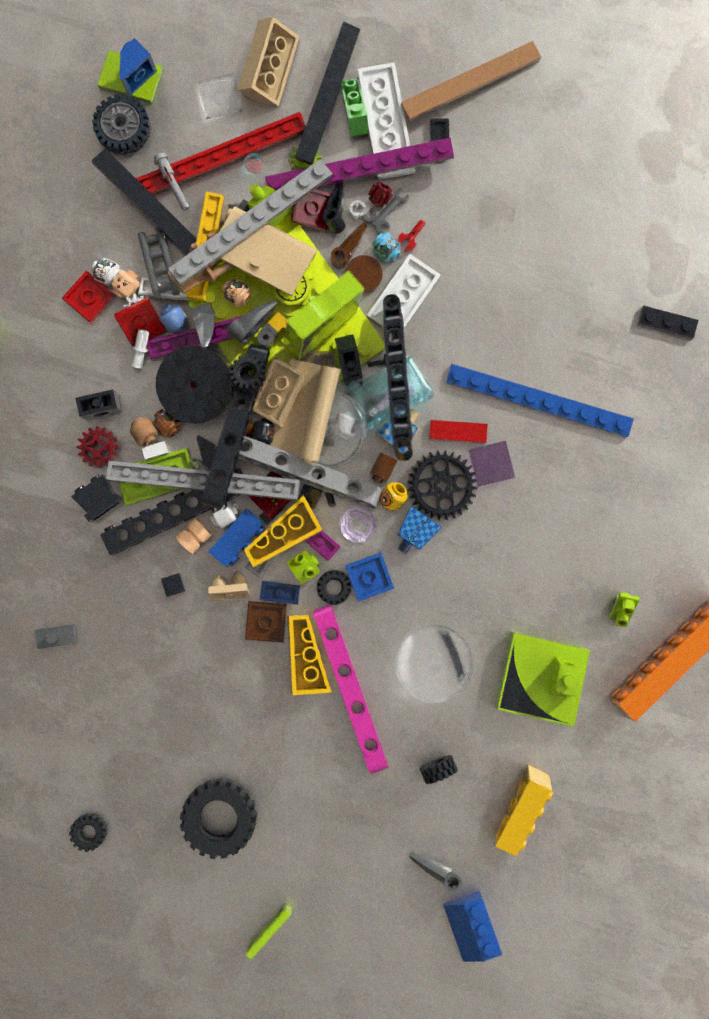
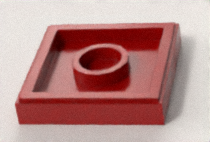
(88, 297)
(139, 316)

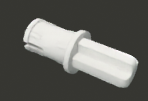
(139, 349)

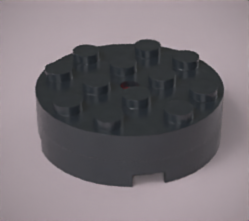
(177, 384)

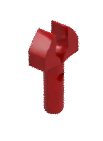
(414, 232)

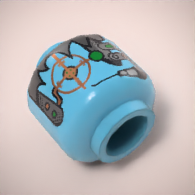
(386, 247)

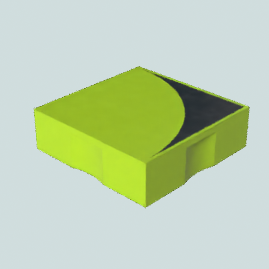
(323, 315)
(529, 675)

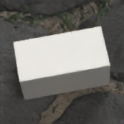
(155, 450)

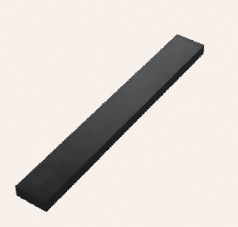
(327, 93)
(144, 201)

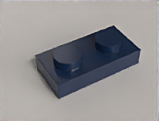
(280, 592)

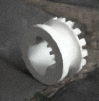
(356, 204)

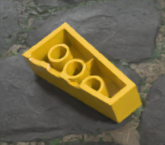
(289, 530)
(305, 661)
(524, 811)

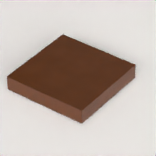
(265, 621)

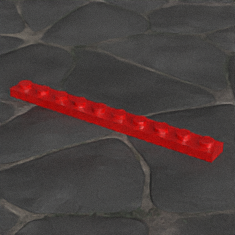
(226, 152)

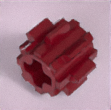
(380, 194)

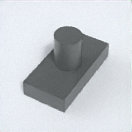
(55, 636)

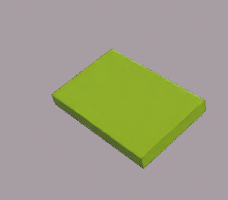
(111, 80)

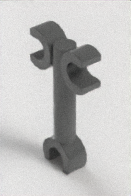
(378, 220)

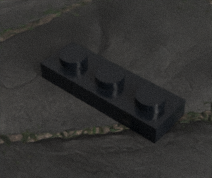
(667, 322)

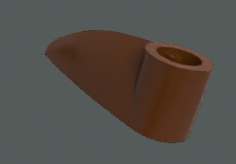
(348, 247)

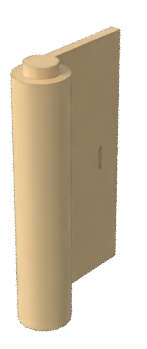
(270, 255)
(309, 416)

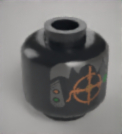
(263, 431)

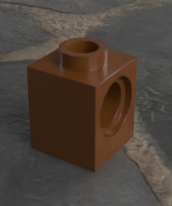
(382, 468)

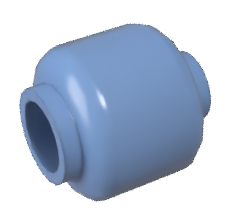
(173, 318)

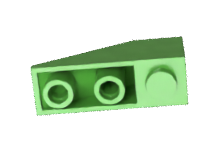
(354, 107)

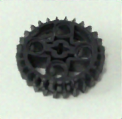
(467, 476)

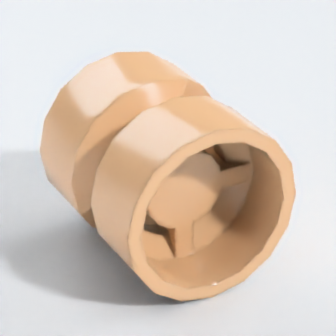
(193, 535)

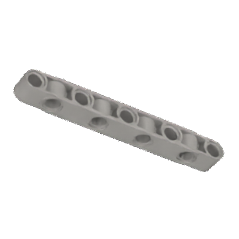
(331, 481)

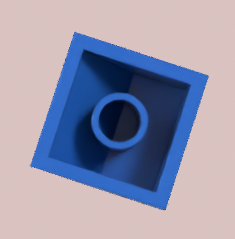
(135, 66)

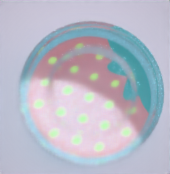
(253, 163)

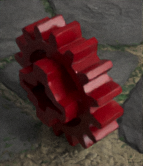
(97, 454)

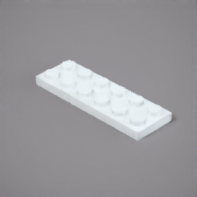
(384, 112)

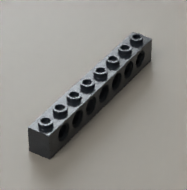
(111, 535)

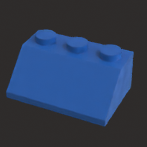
(472, 928)

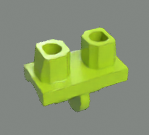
(624, 608)

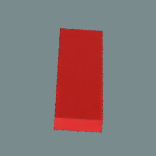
(458, 431)

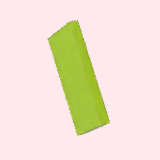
(138, 493)

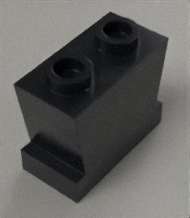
(97, 498)

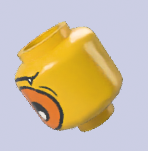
(393, 496)

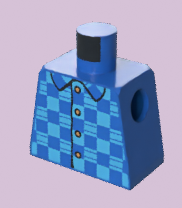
(416, 530)

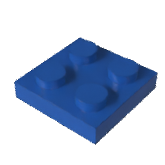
(369, 576)

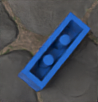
(237, 538)

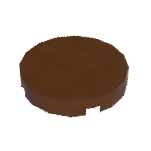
(366, 272)

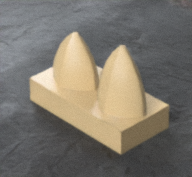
(236, 590)

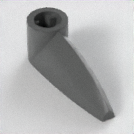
(204, 322)
(245, 327)
(438, 871)

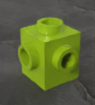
(304, 566)

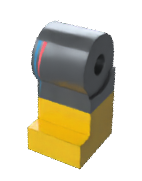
(269, 333)

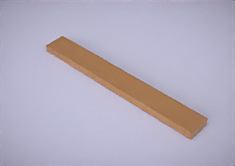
(470, 80)

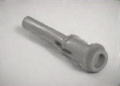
(161, 161)

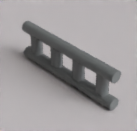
(149, 257)

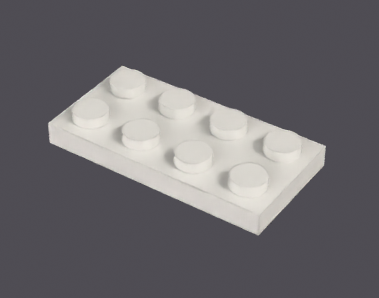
(411, 285)

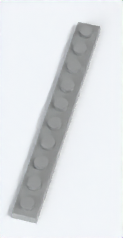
(249, 223)
(196, 480)

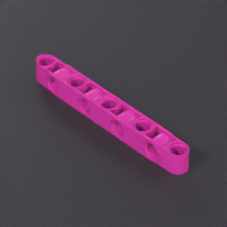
(350, 690)

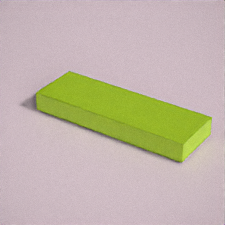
(268, 931)

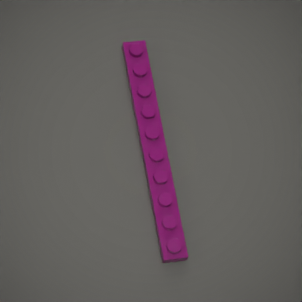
(375, 163)

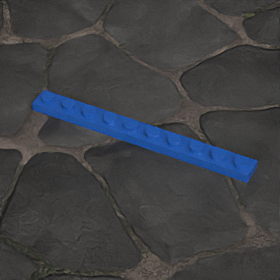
(539, 400)

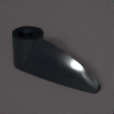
(334, 210)

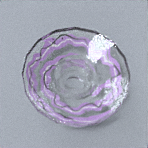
(361, 514)

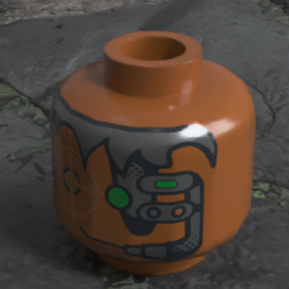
(166, 424)

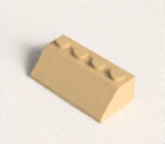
(268, 62)

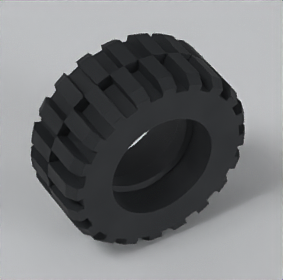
(203, 839)

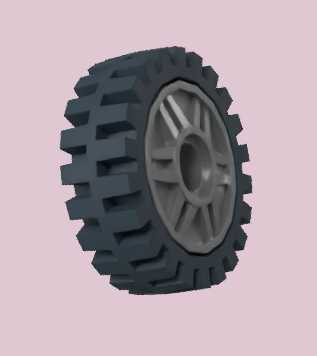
(115, 112)

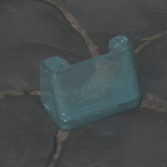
(374, 395)

